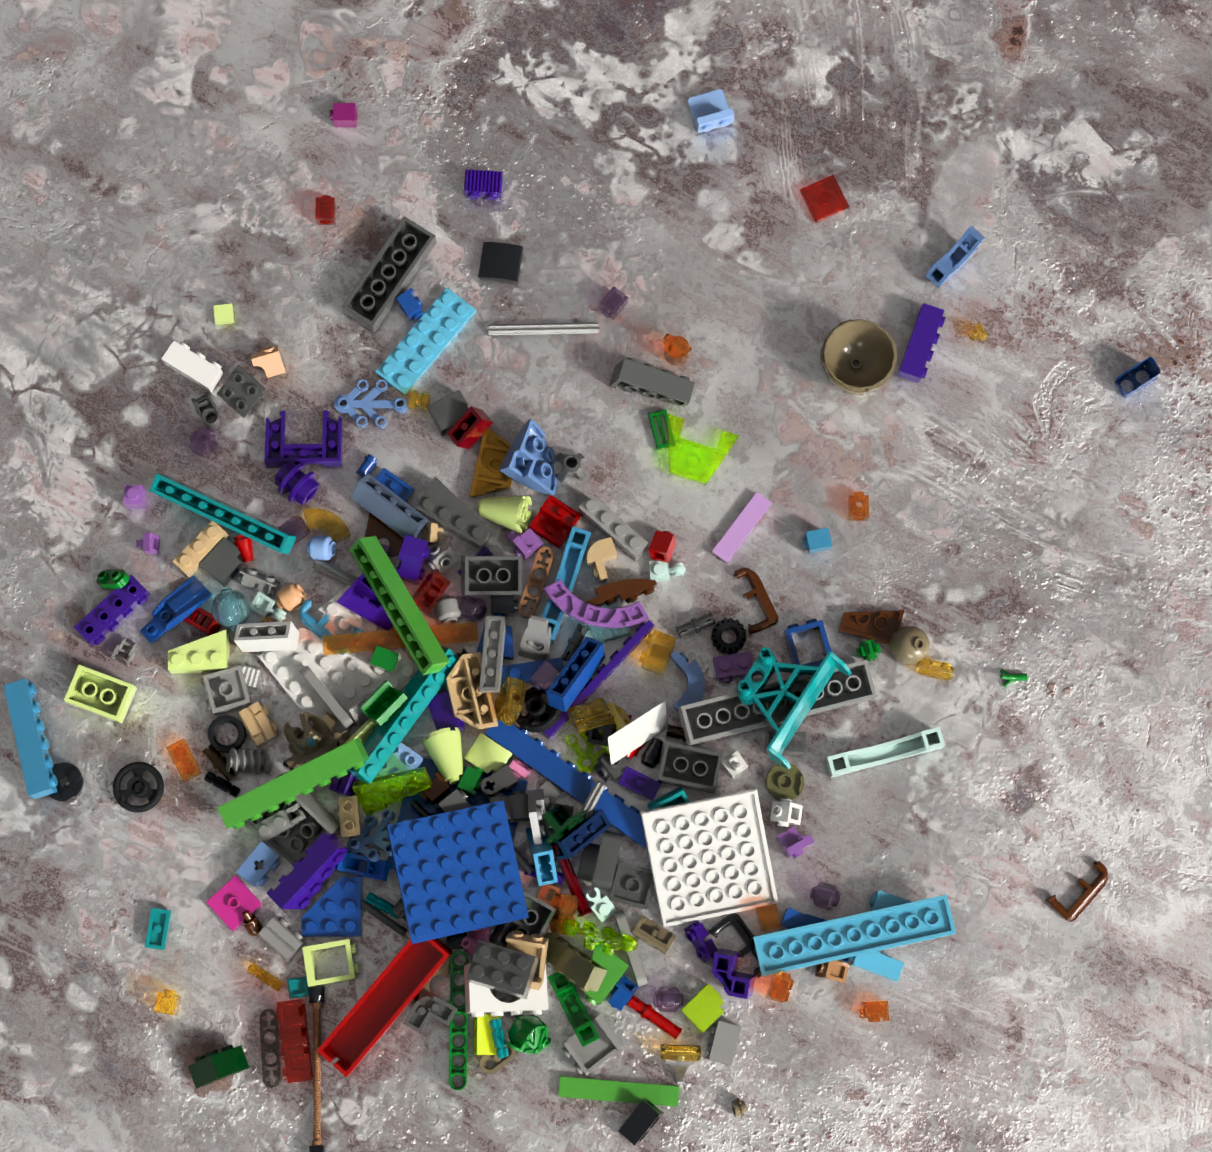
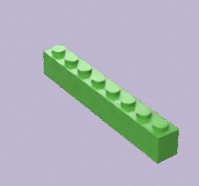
(399, 605)
(293, 783)

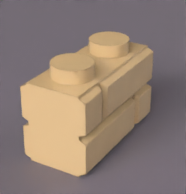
(258, 724)

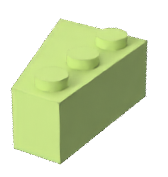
(202, 655)

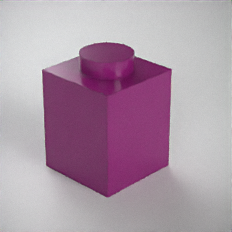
(344, 115)

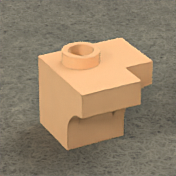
(270, 360)

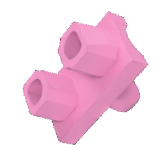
(470, 943)

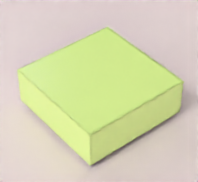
(224, 314)

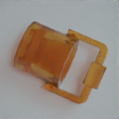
(676, 349)

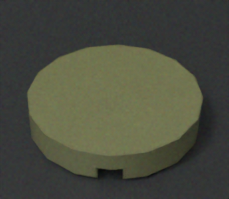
(784, 783)

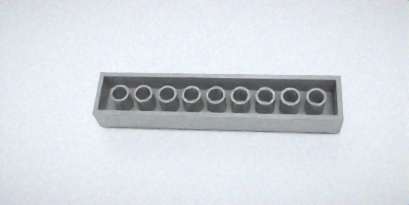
(728, 716)

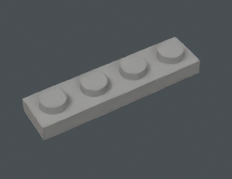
(492, 654)

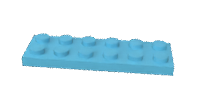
(425, 341)

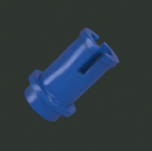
(367, 465)

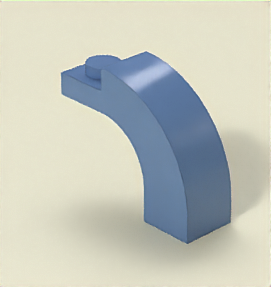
(955, 257)
(694, 678)

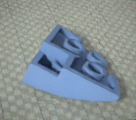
(531, 460)

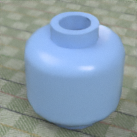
(321, 547)

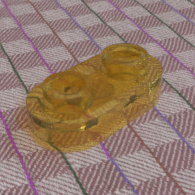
(935, 669)

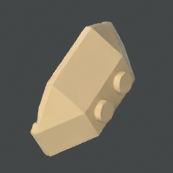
(464, 693)

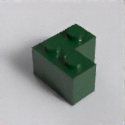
(217, 1065)

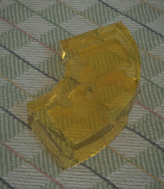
(326, 521)

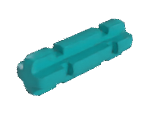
(381, 904)
(499, 1038)

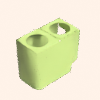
(487, 754)

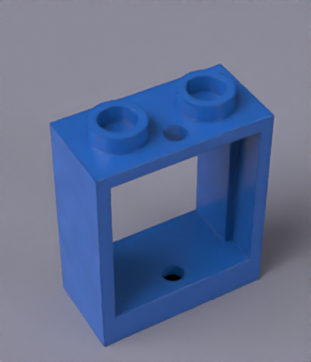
(795, 628)

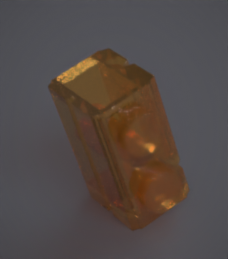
(779, 987)

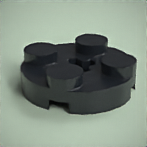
(75, 780)

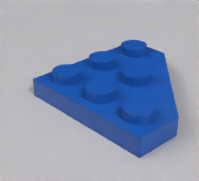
(337, 911)

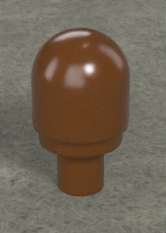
(251, 923)

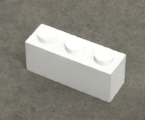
(193, 366)
(266, 636)

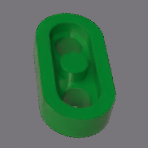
(112, 579)

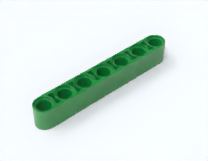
(458, 1030)

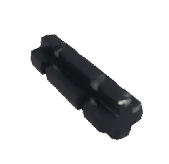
(222, 784)

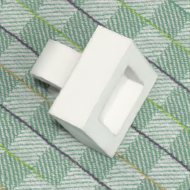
(734, 764)

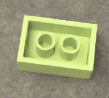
(100, 694)

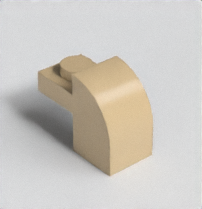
(597, 554)

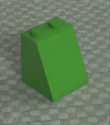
(615, 968)

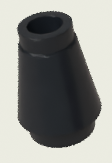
(652, 754)

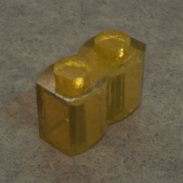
(658, 652)

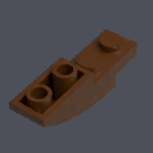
(626, 590)

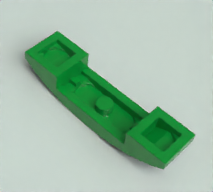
(574, 1009)

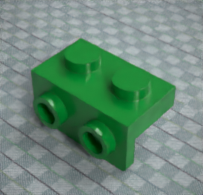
(383, 703)

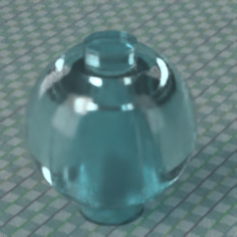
(230, 608)

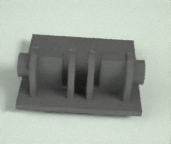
(241, 391)

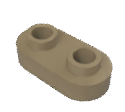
(498, 1062)

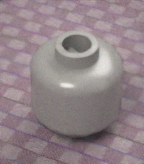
(447, 610)

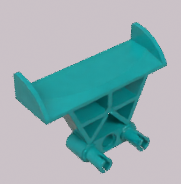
(750, 692)

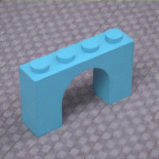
(877, 962)

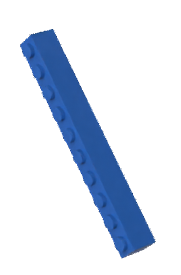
(568, 779)

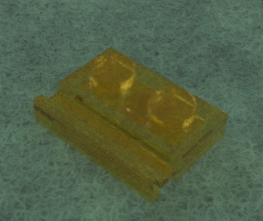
(590, 715)

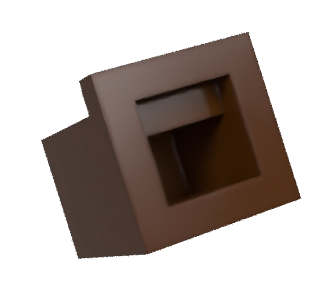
(438, 790)

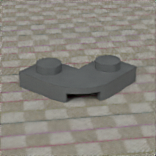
(429, 1006)

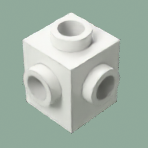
(782, 811)

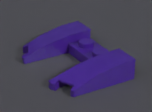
(279, 453)

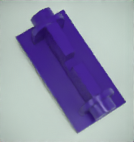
(696, 933)

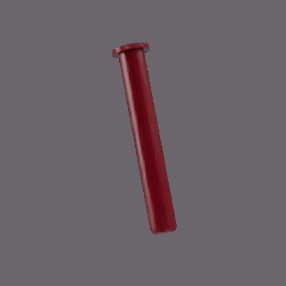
(572, 882)

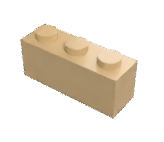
(190, 558)

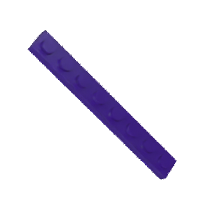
(603, 673)

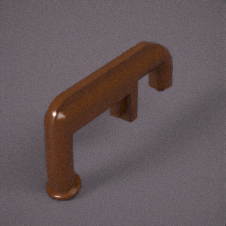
(762, 598)
(1085, 898)

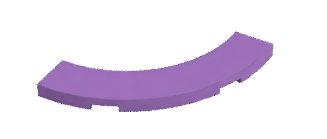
(592, 614)

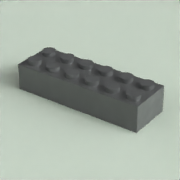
(389, 274)

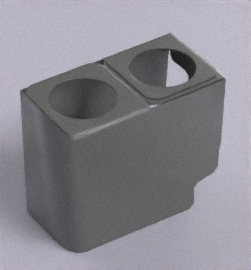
(448, 411)
(222, 562)
(791, 751)

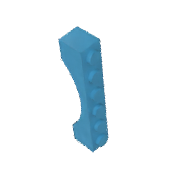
(568, 573)

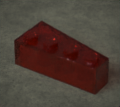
(295, 1041)

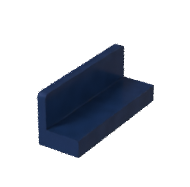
(583, 834)

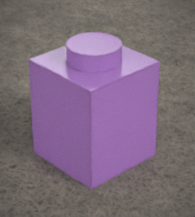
(135, 497)

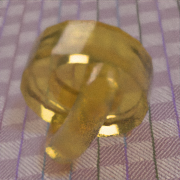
(979, 330)

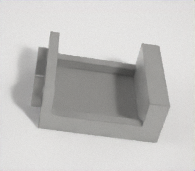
(595, 1053)

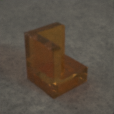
(768, 917)

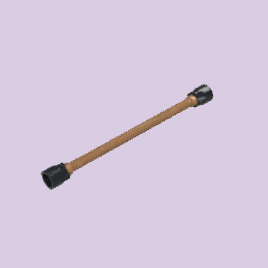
(316, 997)

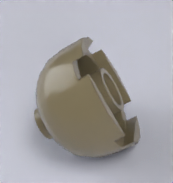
(909, 644)

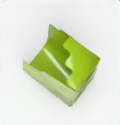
(704, 1008)

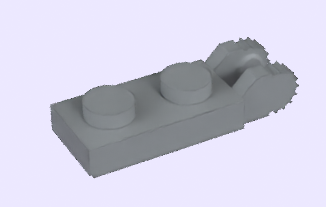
(278, 823)

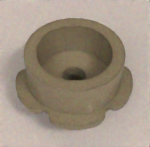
(738, 1108)

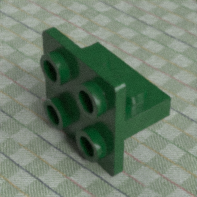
(561, 822)

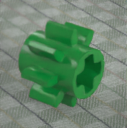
(868, 650)

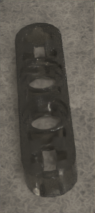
(267, 1048)

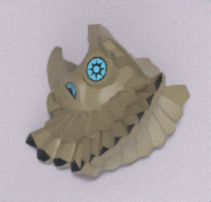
(313, 740)

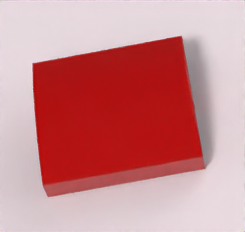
(555, 521)

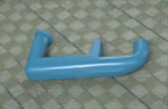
(315, 626)

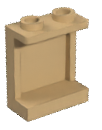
(532, 945)

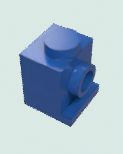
(410, 305)
(622, 992)

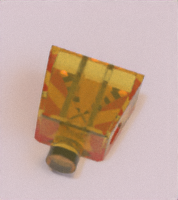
(508, 708)

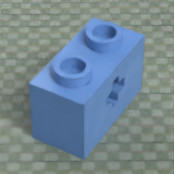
(249, 871)

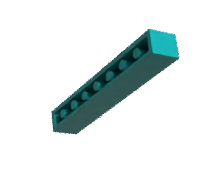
(222, 513)
(389, 735)

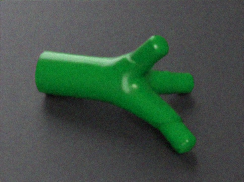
(1011, 677)

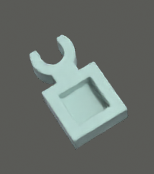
(601, 905)

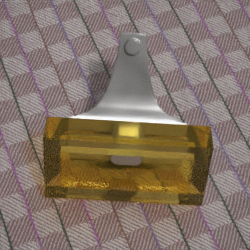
(680, 1058)

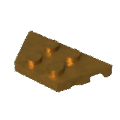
(487, 472)

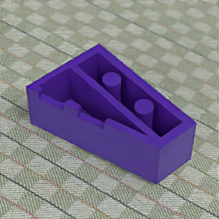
(364, 602)

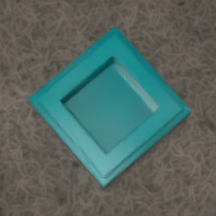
(298, 987)

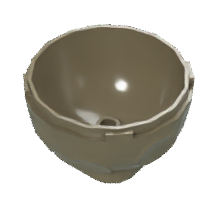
(861, 343)

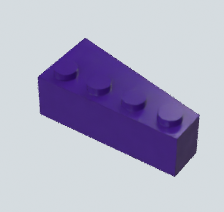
(309, 873)

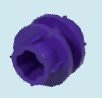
(299, 485)

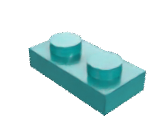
(158, 929)

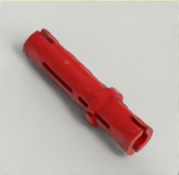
(646, 1011)

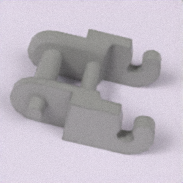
(120, 648)

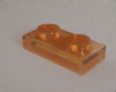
(184, 760)

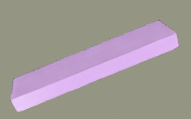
(741, 527)

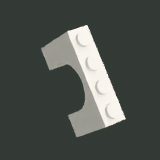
(481, 1000)

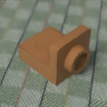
(833, 971)

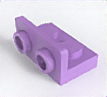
(732, 666)

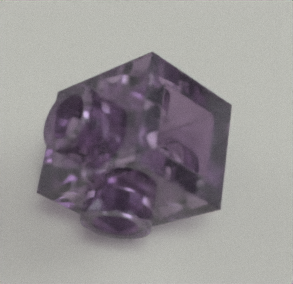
(204, 442)

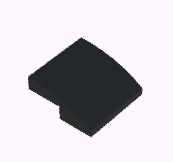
(500, 262)

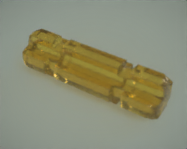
(265, 977)

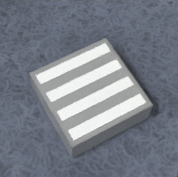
(252, 676)

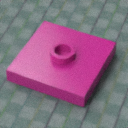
(233, 901)

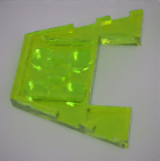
(693, 459)

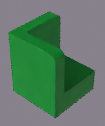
(384, 659)

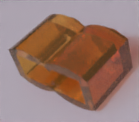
(566, 908)

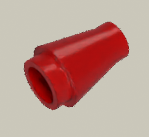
(245, 547)

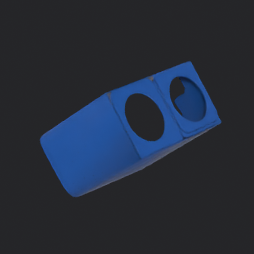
(1150, 367)

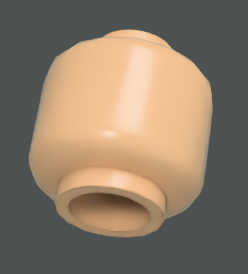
(290, 597)

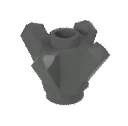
(570, 466)

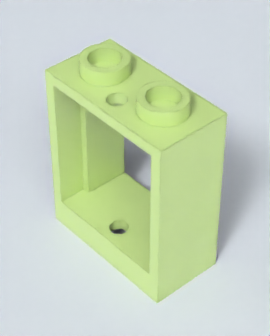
(310, 963)

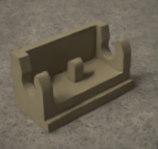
(653, 934)

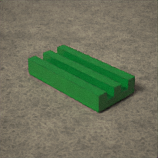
(650, 415)

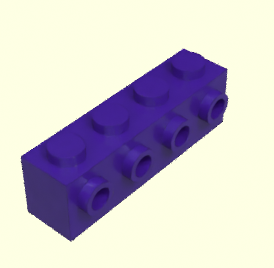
(921, 342)
(111, 611)

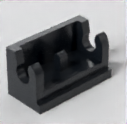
(640, 1122)

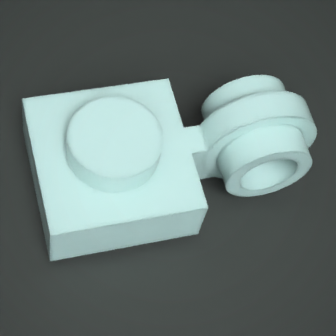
(660, 572)
(264, 605)

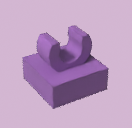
(149, 543)

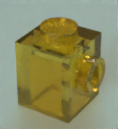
(167, 1002)

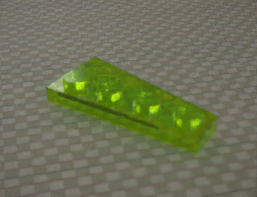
(390, 789)

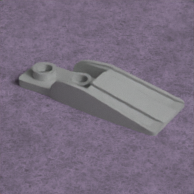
(536, 639)

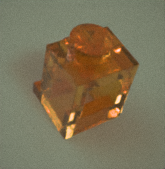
(858, 513)
(874, 1011)

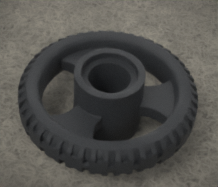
(540, 715)
(138, 769)

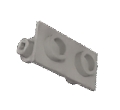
(251, 577)

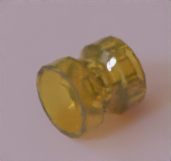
(420, 400)

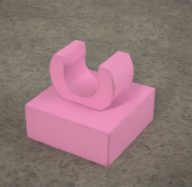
(520, 768)

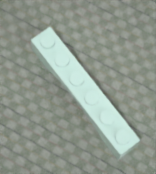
(884, 753)

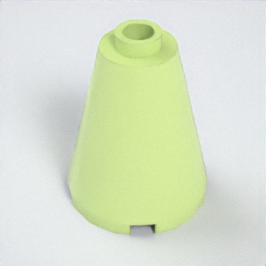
(507, 511)
(446, 752)

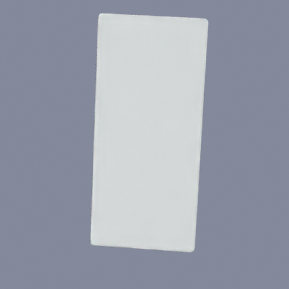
(638, 732)

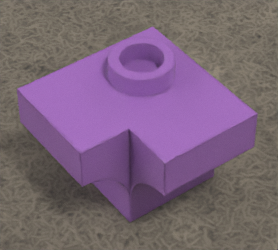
(525, 543)
(793, 842)

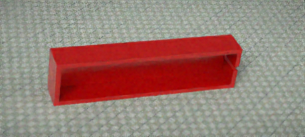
(383, 1003)

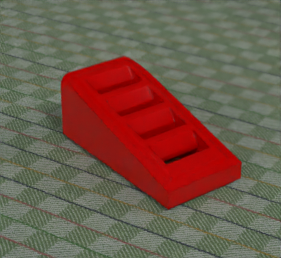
(209, 628)

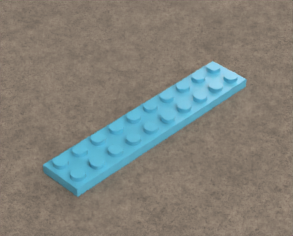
(854, 935)

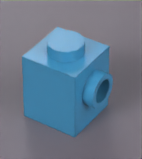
(817, 541)

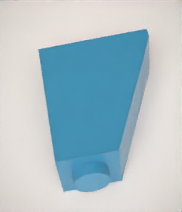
(542, 859)

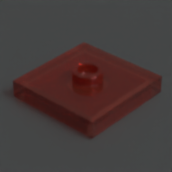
(824, 198)

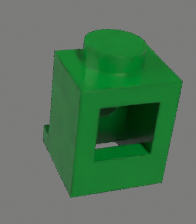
(471, 781)

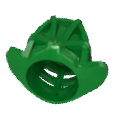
(528, 1034)

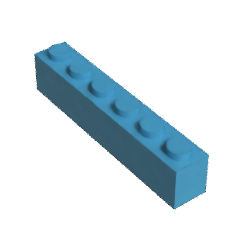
(30, 738)

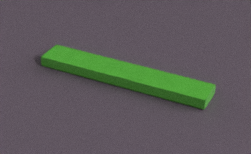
(618, 1091)

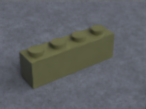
(574, 963)

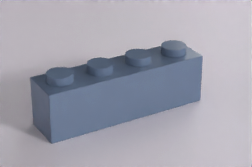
(388, 507)

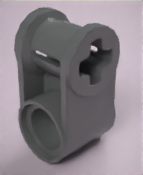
(206, 407)
(501, 781)

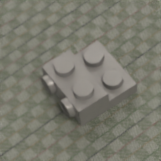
(225, 690)
(537, 808)

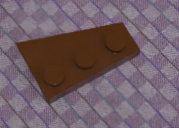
(872, 625)

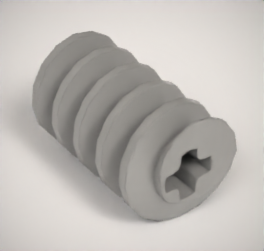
(247, 759)

